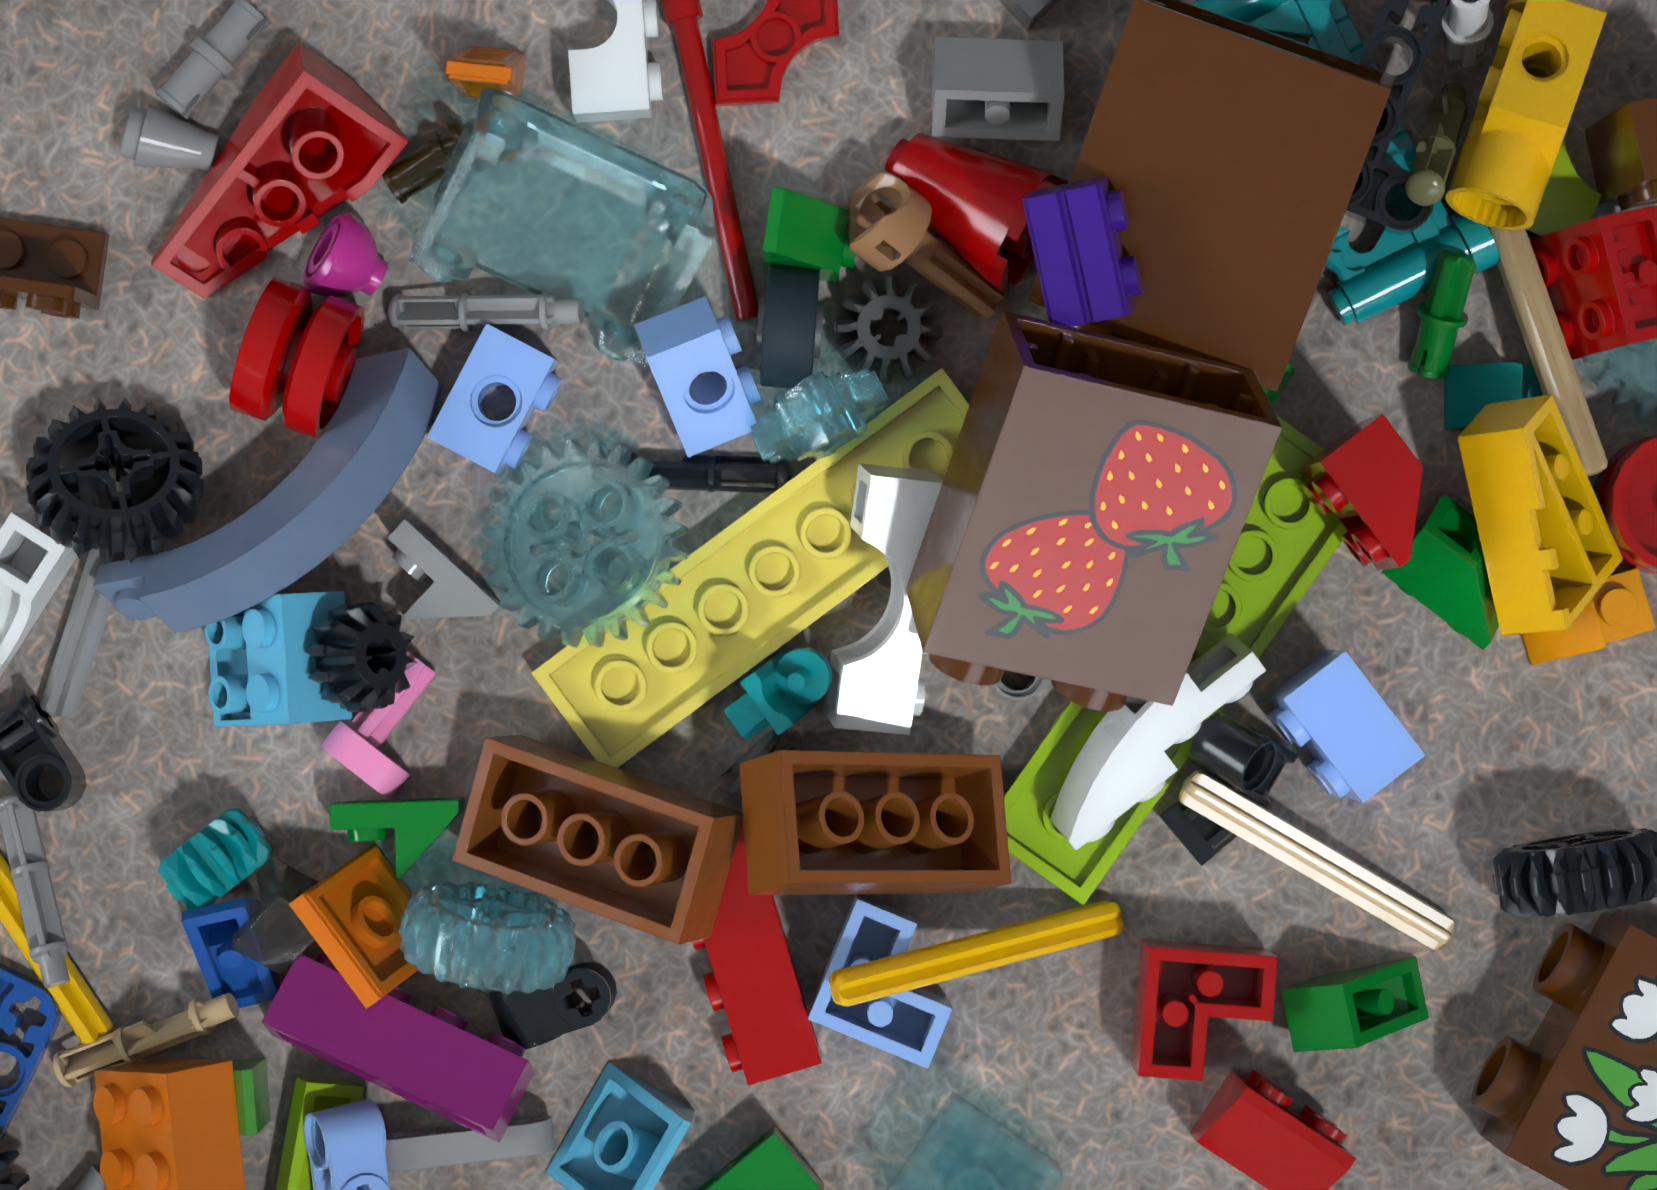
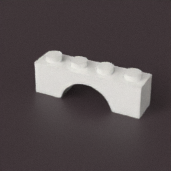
(29, 576)
(878, 676)

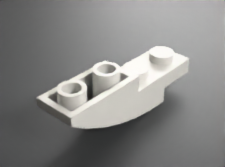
(1126, 750)

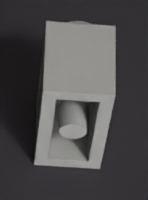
(997, 88)

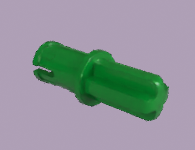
(1442, 314)

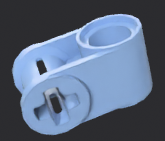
(347, 1147)

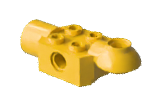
(1524, 111)

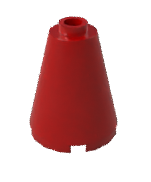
(974, 202)

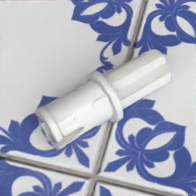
(1466, 28)

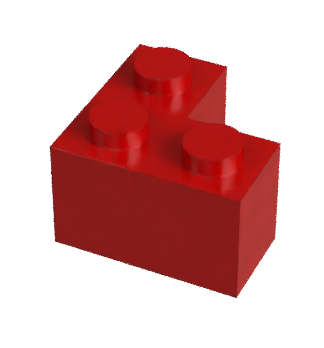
(1182, 988)

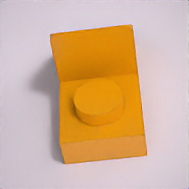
(1611, 615)

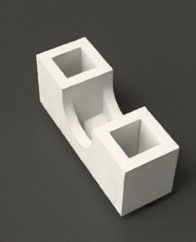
(616, 76)

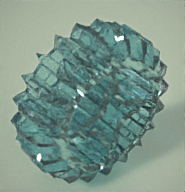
(487, 937)

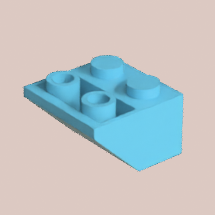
(262, 664)

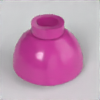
(344, 260)

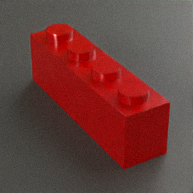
(757, 983)

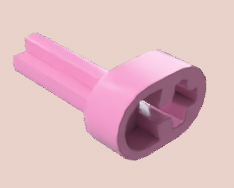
(358, 742)

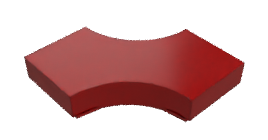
(755, 60)

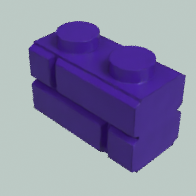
(1081, 251)

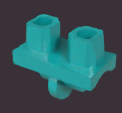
(781, 692)

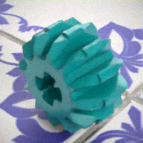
(215, 860)

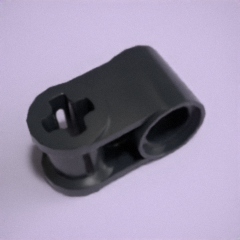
(29, 745)
(1240, 756)
(551, 1012)

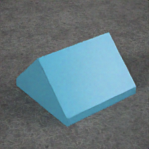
(621, 1136)

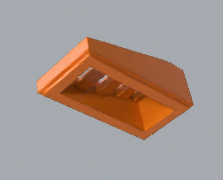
(486, 67)

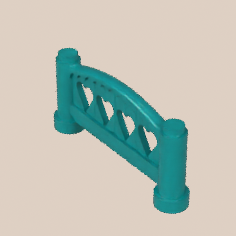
(1397, 263)

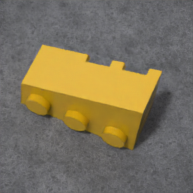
(1535, 515)

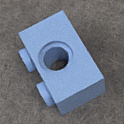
(682, 347)
(495, 362)

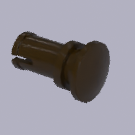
(425, 164)

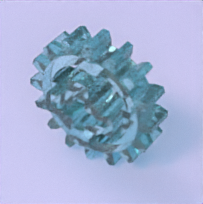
(819, 415)

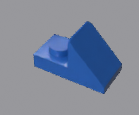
(223, 967)

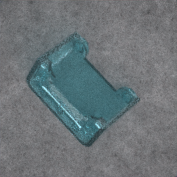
(566, 218)

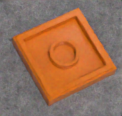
(358, 923)

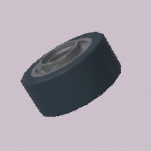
(789, 326)

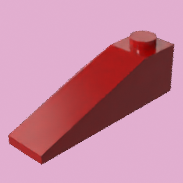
(289, 161)

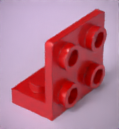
(1603, 280)

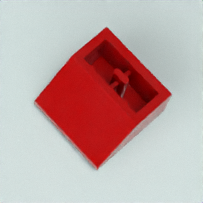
(1372, 489)
(1267, 1140)

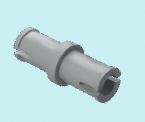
(212, 58)

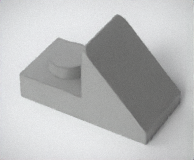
(454, 590)

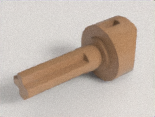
(899, 234)

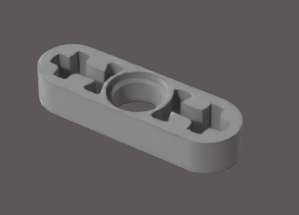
(444, 1148)

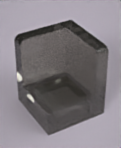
(275, 932)

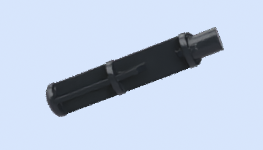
(707, 472)

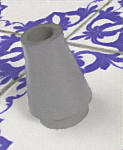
(166, 141)

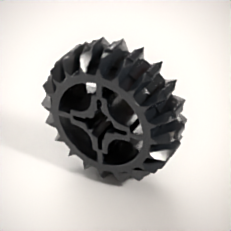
(80, 500)
(1577, 873)

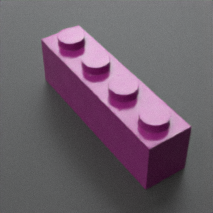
(401, 1047)

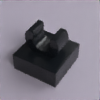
(1196, 832)

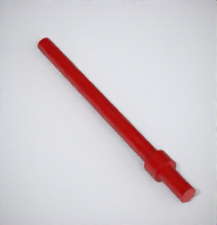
(684, 18)

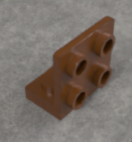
(51, 267)

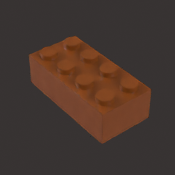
(873, 823)
(598, 838)

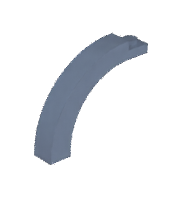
(302, 518)

